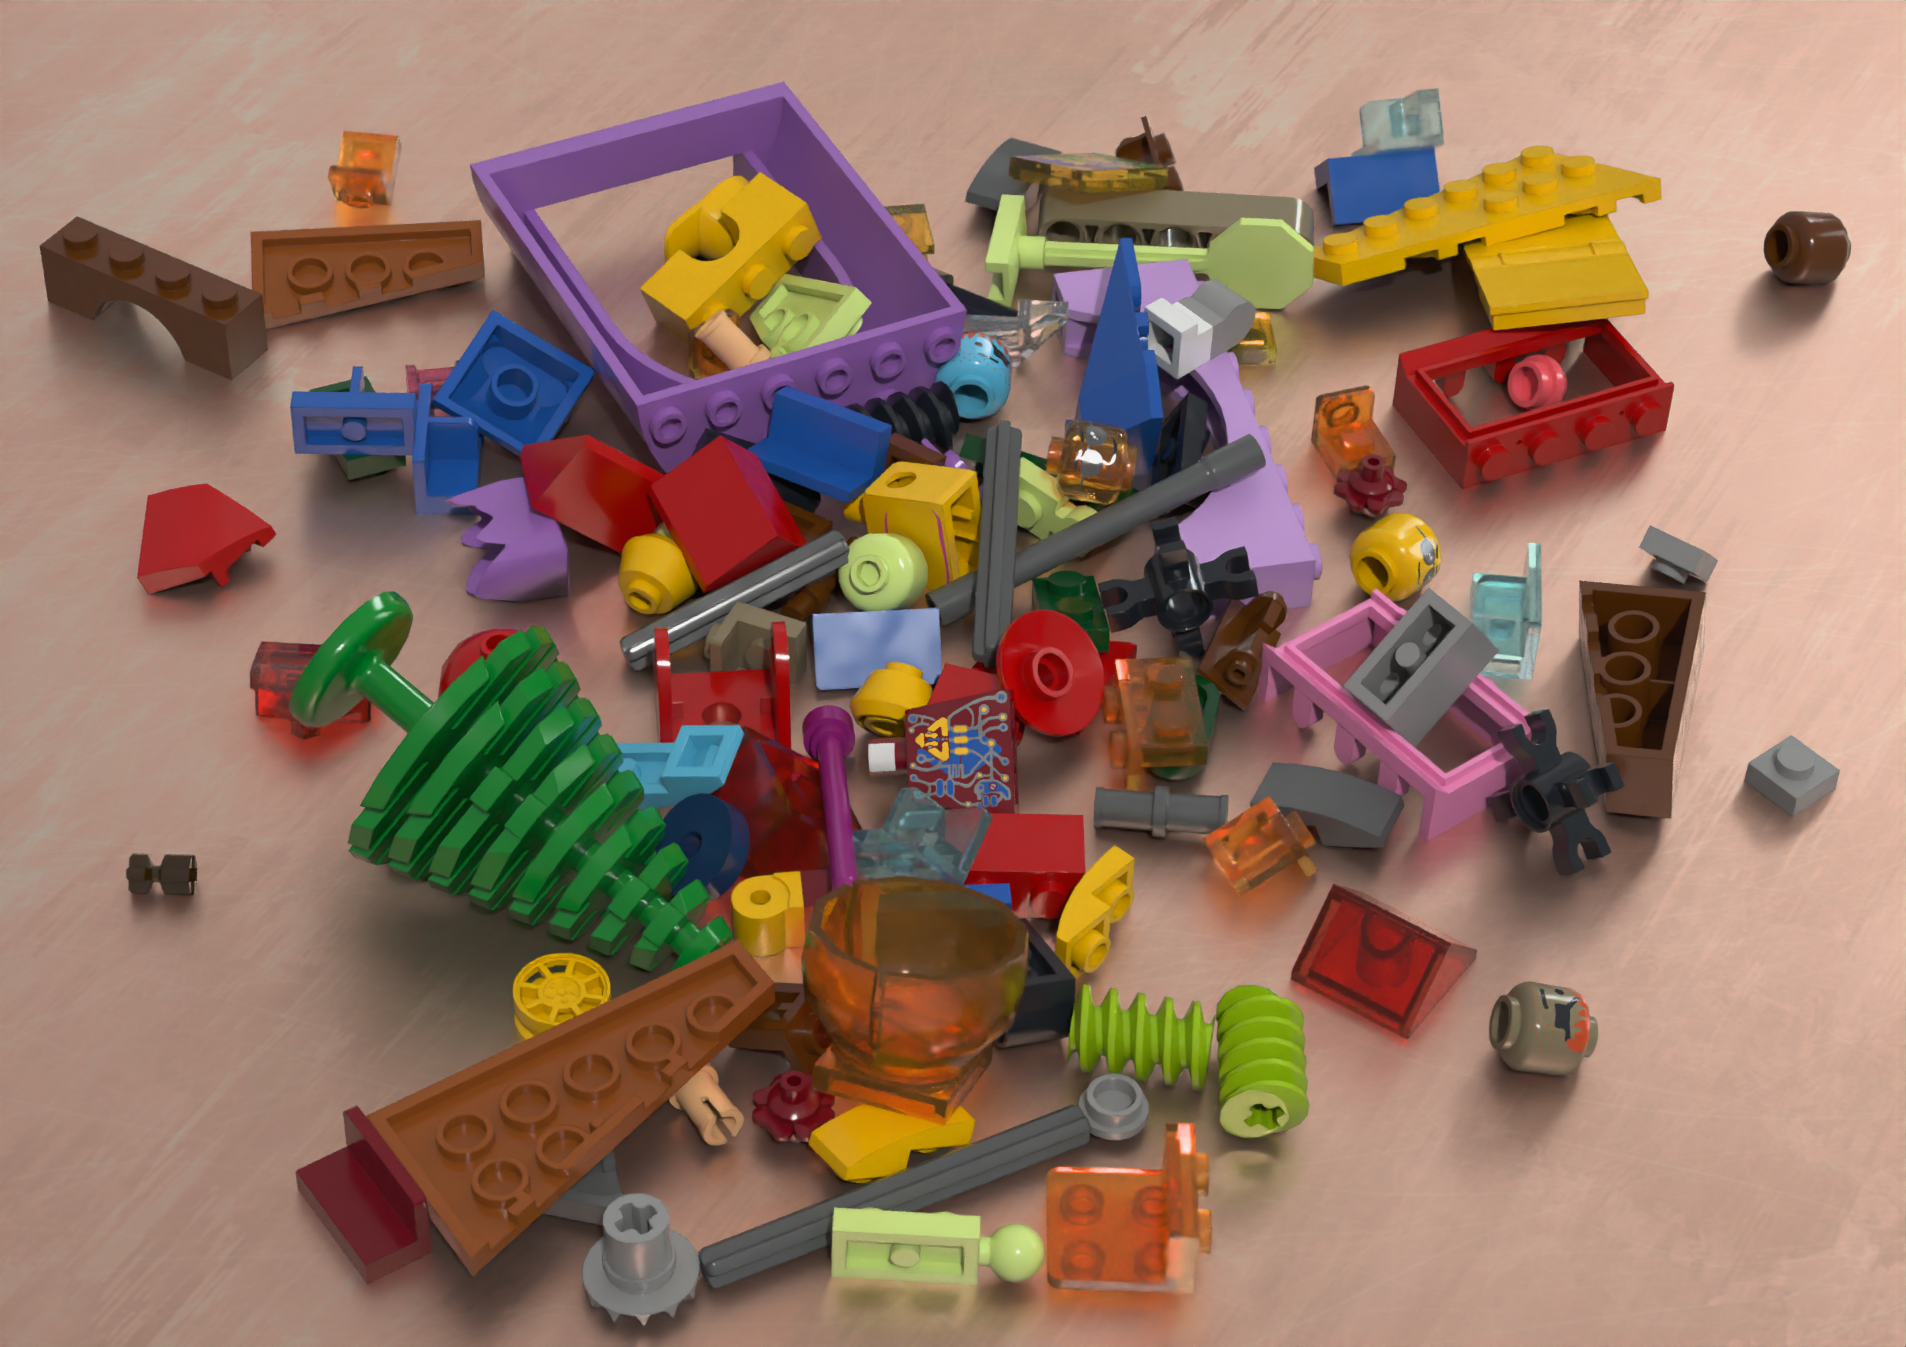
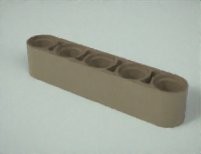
(1161, 216)

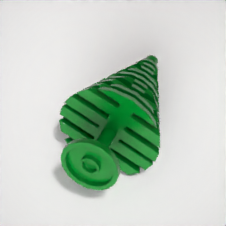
(509, 792)

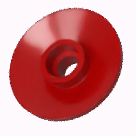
(1052, 672)

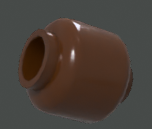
(1807, 247)

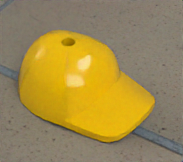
(702, 227)

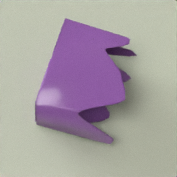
(526, 547)

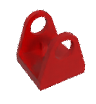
(741, 696)

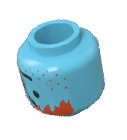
(978, 376)

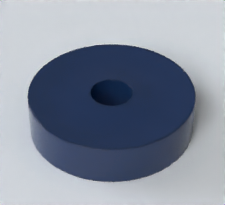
(713, 840)

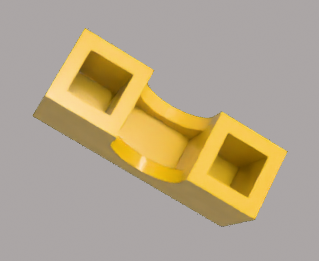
(770, 237)

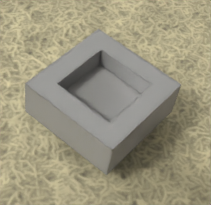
(1676, 557)
(1792, 776)

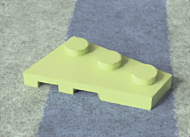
(807, 313)

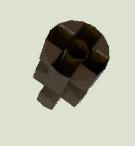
(176, 874)

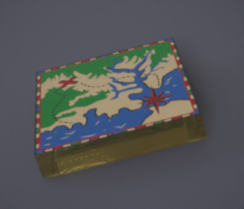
(1088, 172)

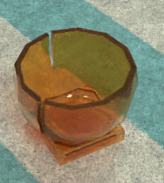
(911, 990)

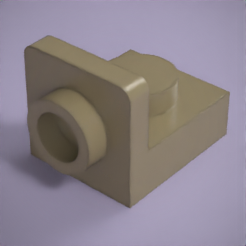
(745, 641)

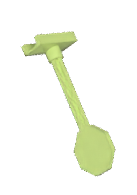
(1252, 257)

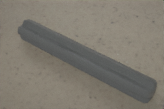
(755, 588)

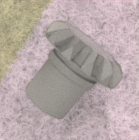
(640, 1261)

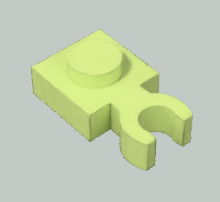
(1041, 506)

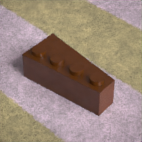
(1641, 683)

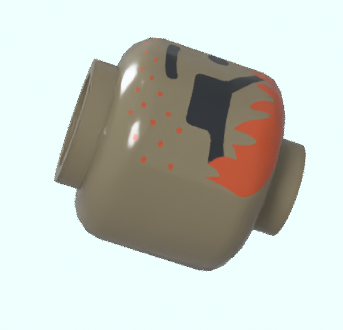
(1542, 1029)

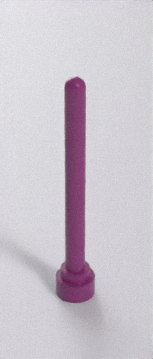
(829, 739)

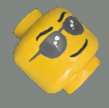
(1395, 556)

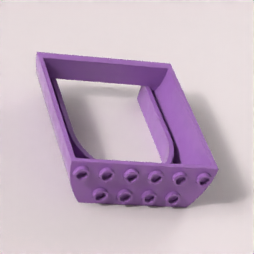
(767, 130)

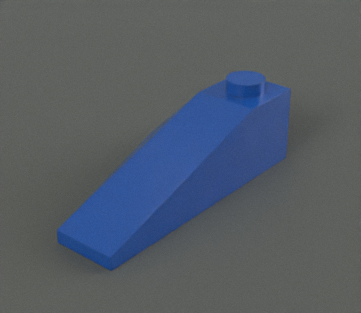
(1121, 372)

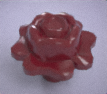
(1370, 487)
(792, 1107)

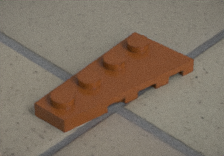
(347, 268)

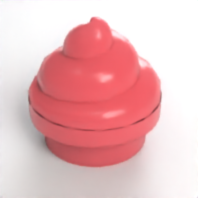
(1537, 382)

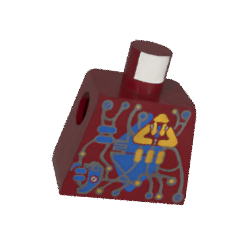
(957, 752)

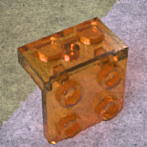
(1130, 1224)

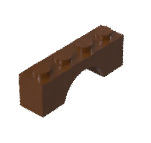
(207, 315)

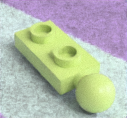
(929, 1247)

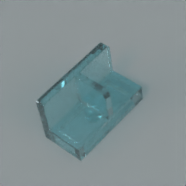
(1401, 124)
(1510, 616)
(922, 840)

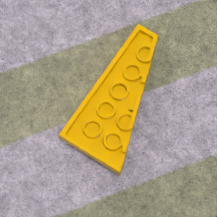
(1496, 205)

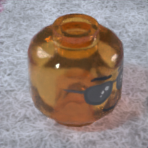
(1092, 462)

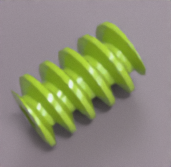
(1141, 1037)
(1260, 1062)

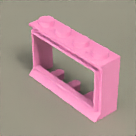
(1482, 706)

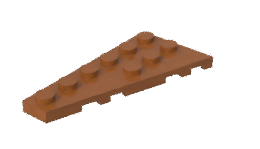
(537, 1117)

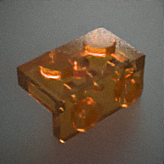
(1153, 716)

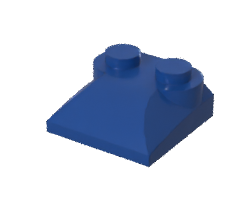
(514, 385)

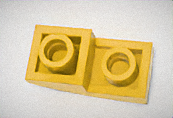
(1096, 901)
(878, 1142)

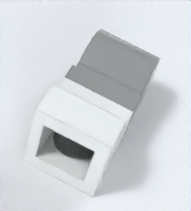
(1197, 327)

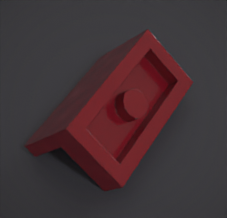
(368, 1201)

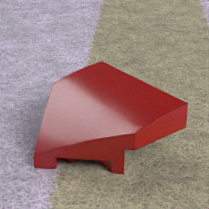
(195, 534)

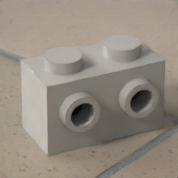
(1421, 667)

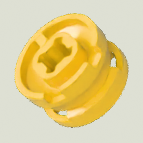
(557, 995)

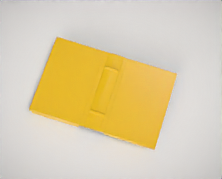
(1557, 275)

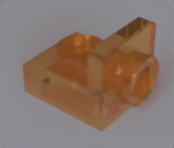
(1345, 429)
(1261, 845)

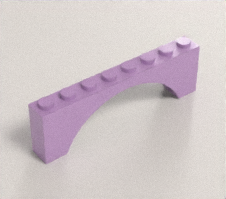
(1247, 512)

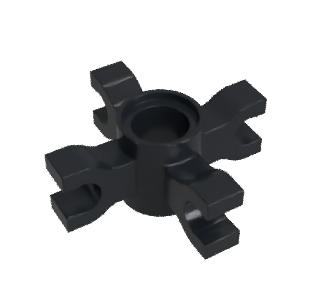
(1178, 588)
(1554, 792)

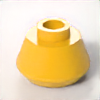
(654, 574)
(886, 695)

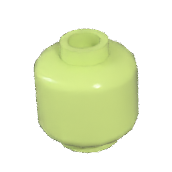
(883, 572)

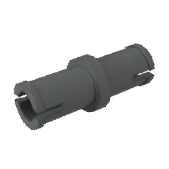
(1159, 811)

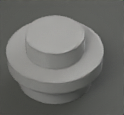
(1114, 1107)

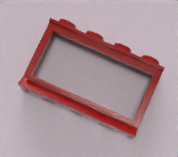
(1536, 438)

